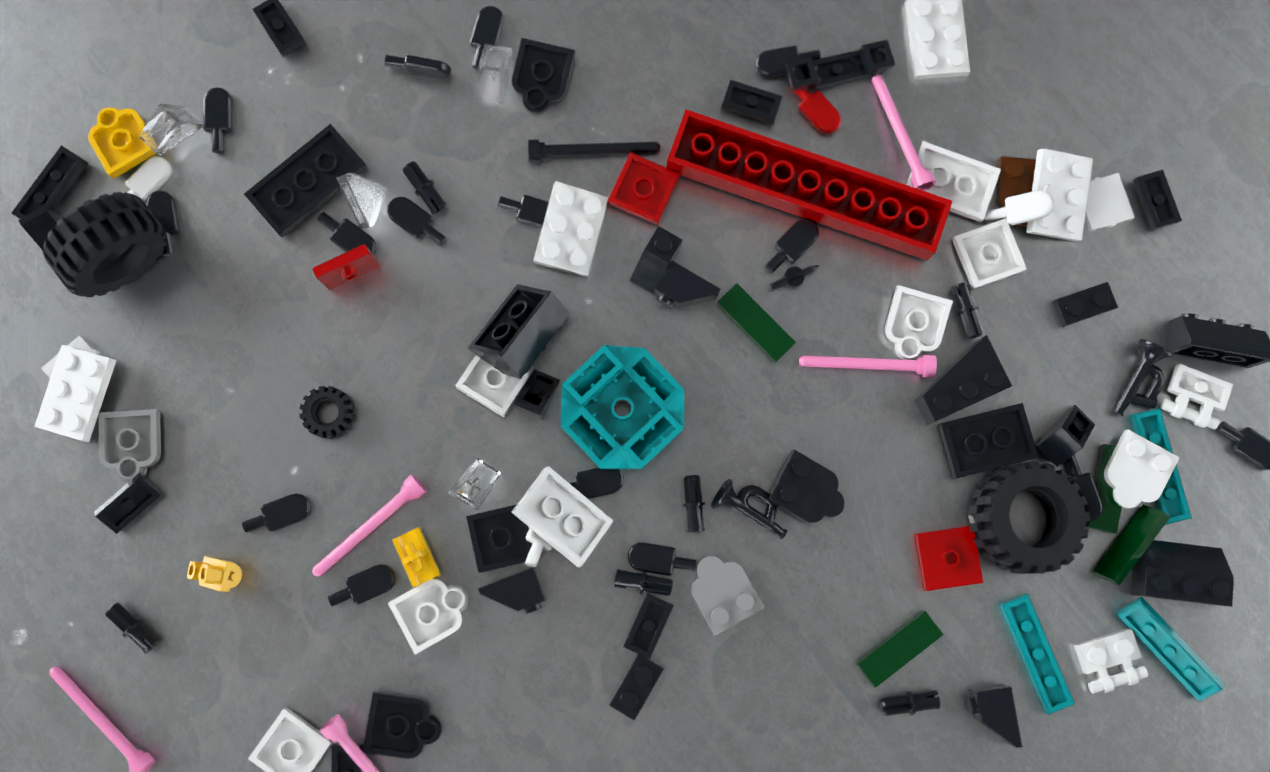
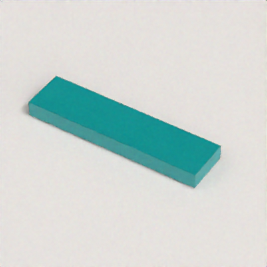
(1173, 498)
(1171, 649)
(1037, 654)

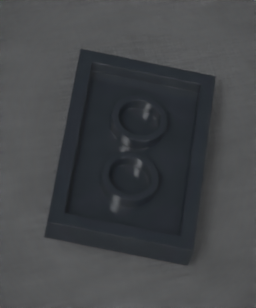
(988, 440)

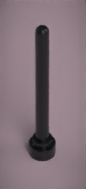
(538, 150)

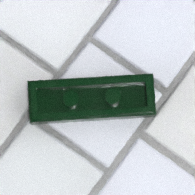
(755, 322)
(1111, 512)
(1131, 544)
(899, 649)

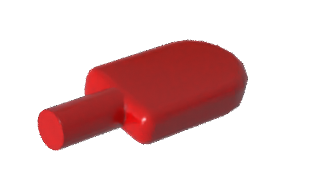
(819, 111)

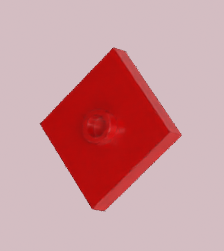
(643, 188)
(346, 267)
(948, 558)

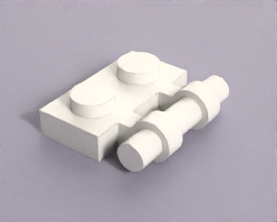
(1201, 389)
(1109, 651)

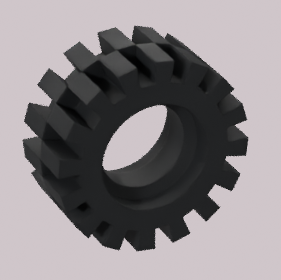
(311, 407)

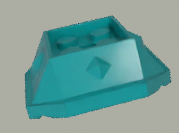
(614, 377)

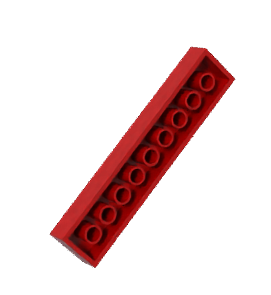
(808, 185)

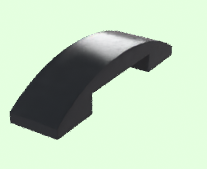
(840, 68)

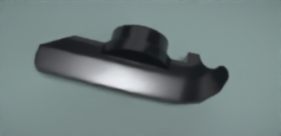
(794, 276)

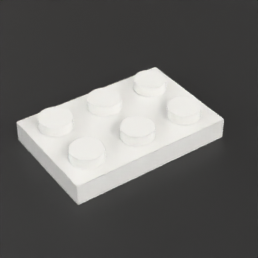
(937, 38)
(959, 179)
(1067, 182)
(570, 229)
(75, 393)
(562, 516)

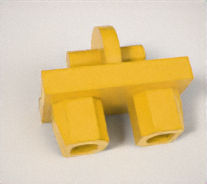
(416, 557)
(215, 573)

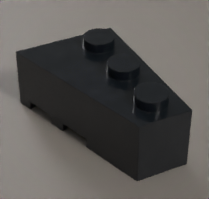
(964, 383)

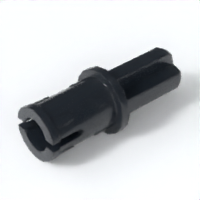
(424, 187)
(967, 310)
(693, 503)
(643, 582)
(131, 627)
(910, 703)

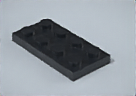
(304, 180)

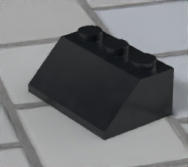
(519, 330)
(1218, 341)
(1183, 574)

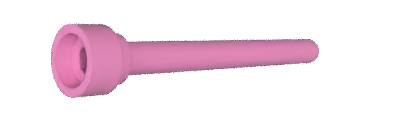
(921, 177)
(925, 366)
(410, 490)
(336, 731)
(137, 759)

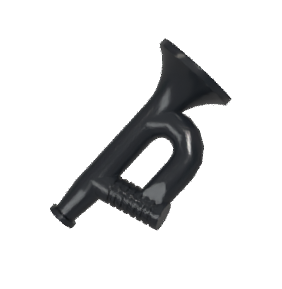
(1150, 355)
(727, 497)

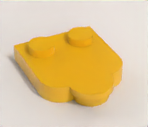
(118, 140)

